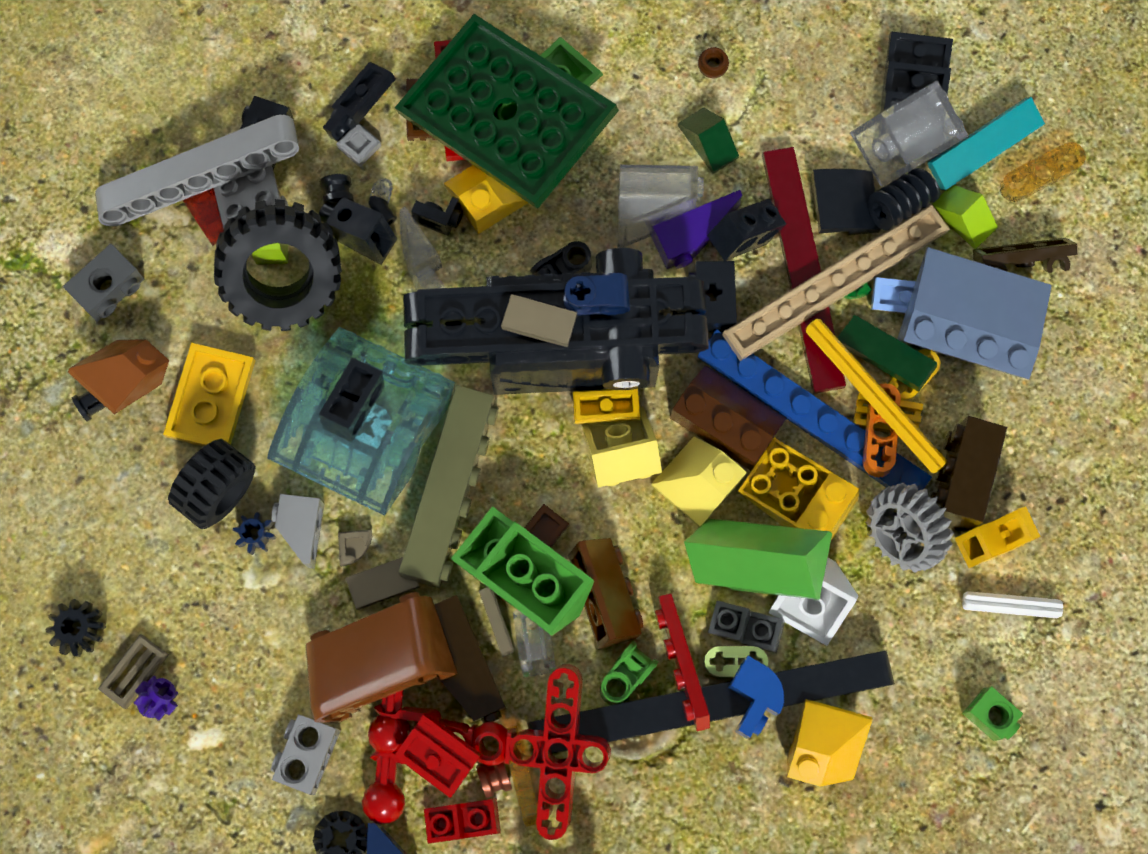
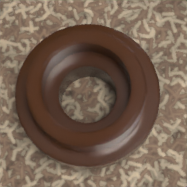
(713, 54)

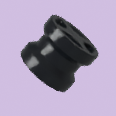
(335, 188)

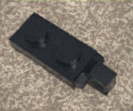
(358, 100)

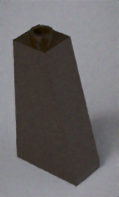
(474, 683)

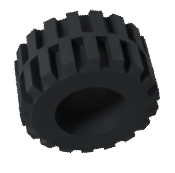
(211, 483)

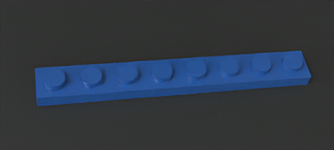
(805, 411)

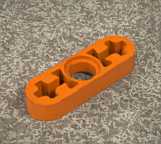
(889, 442)

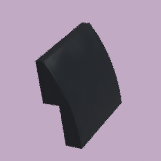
(843, 200)

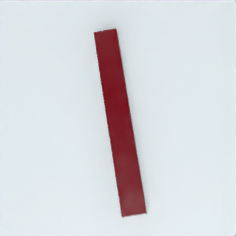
(800, 257)

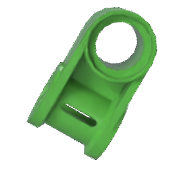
(628, 673)

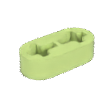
(734, 653)

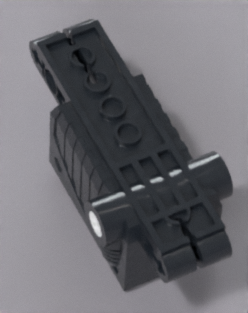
(603, 350)

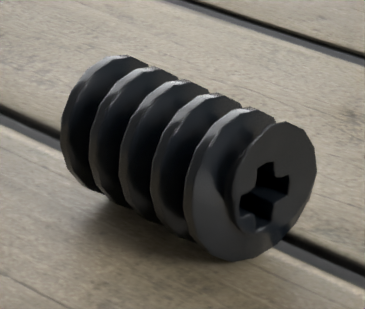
(902, 198)

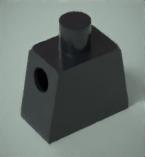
(359, 229)

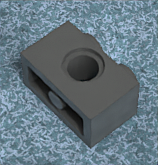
(105, 266)

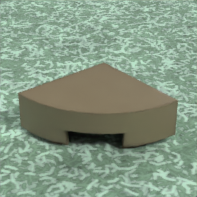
(353, 545)

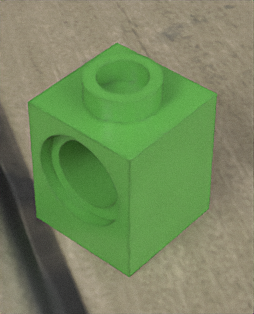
(978, 712)

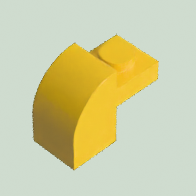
(997, 537)

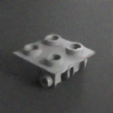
(246, 191)

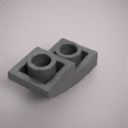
(746, 626)

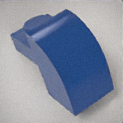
(764, 691)

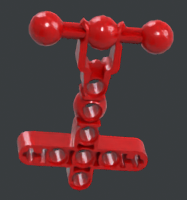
(385, 801)

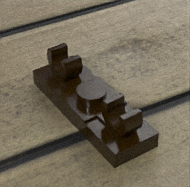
(1028, 253)

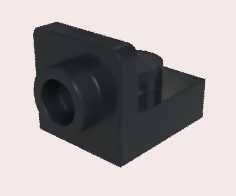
(434, 218)

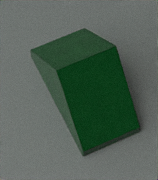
(710, 139)

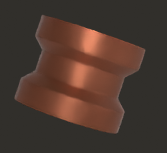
(493, 778)

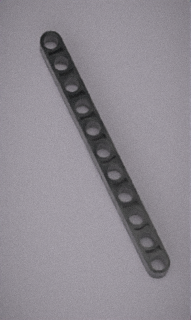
(667, 711)

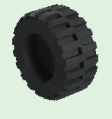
(271, 304)

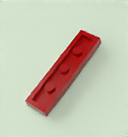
(685, 674)

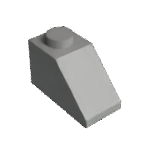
(300, 525)

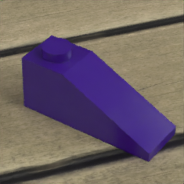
(686, 234)

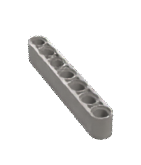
(197, 170)

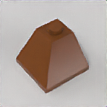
(121, 372)

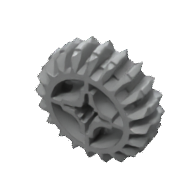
(916, 522)

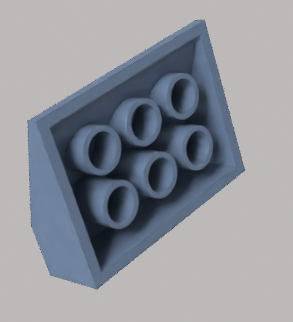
(976, 313)

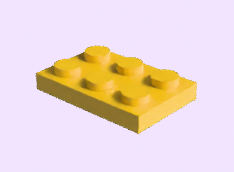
(209, 395)

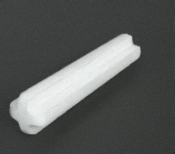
(1012, 604)

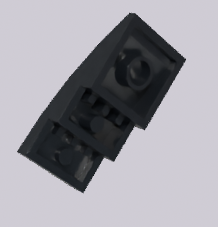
(913, 64)

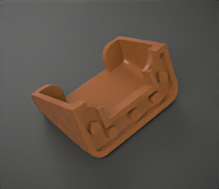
(376, 658)

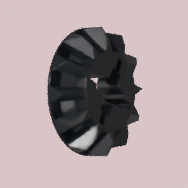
(344, 822)

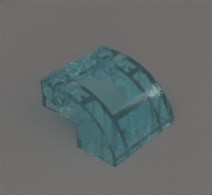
(390, 440)

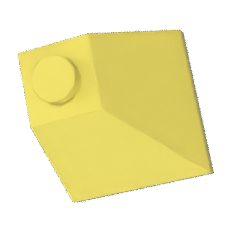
(699, 480)

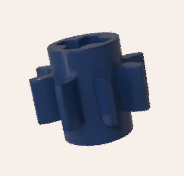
(263, 532)

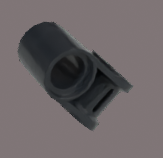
(559, 261)

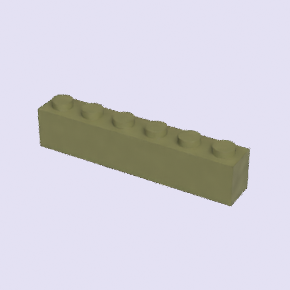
(447, 487)

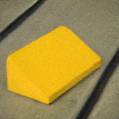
(605, 406)

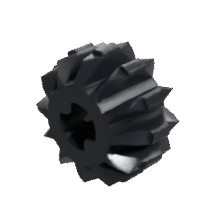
(63, 625)

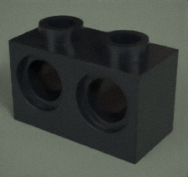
(746, 229)
(352, 400)

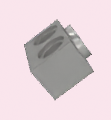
(314, 757)

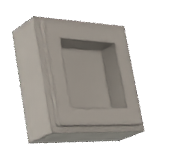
(358, 144)

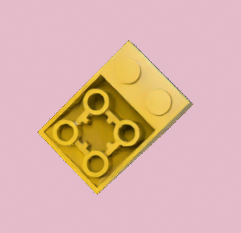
(798, 490)

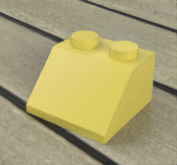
(622, 450)

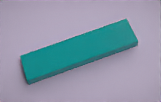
(986, 143)

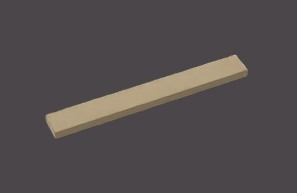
(835, 282)

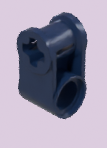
(602, 294)

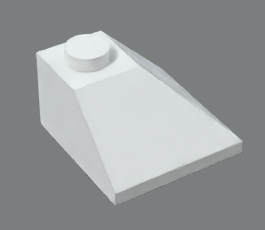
(819, 617)

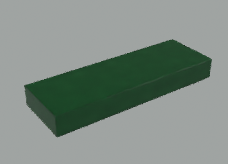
(887, 353)

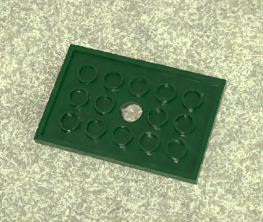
(553, 116)

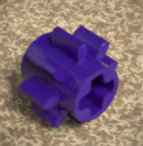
(156, 698)

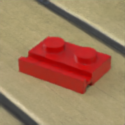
(438, 755)

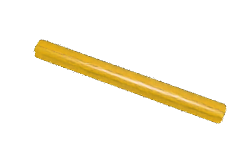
(876, 396)

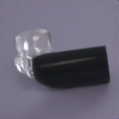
(380, 198)

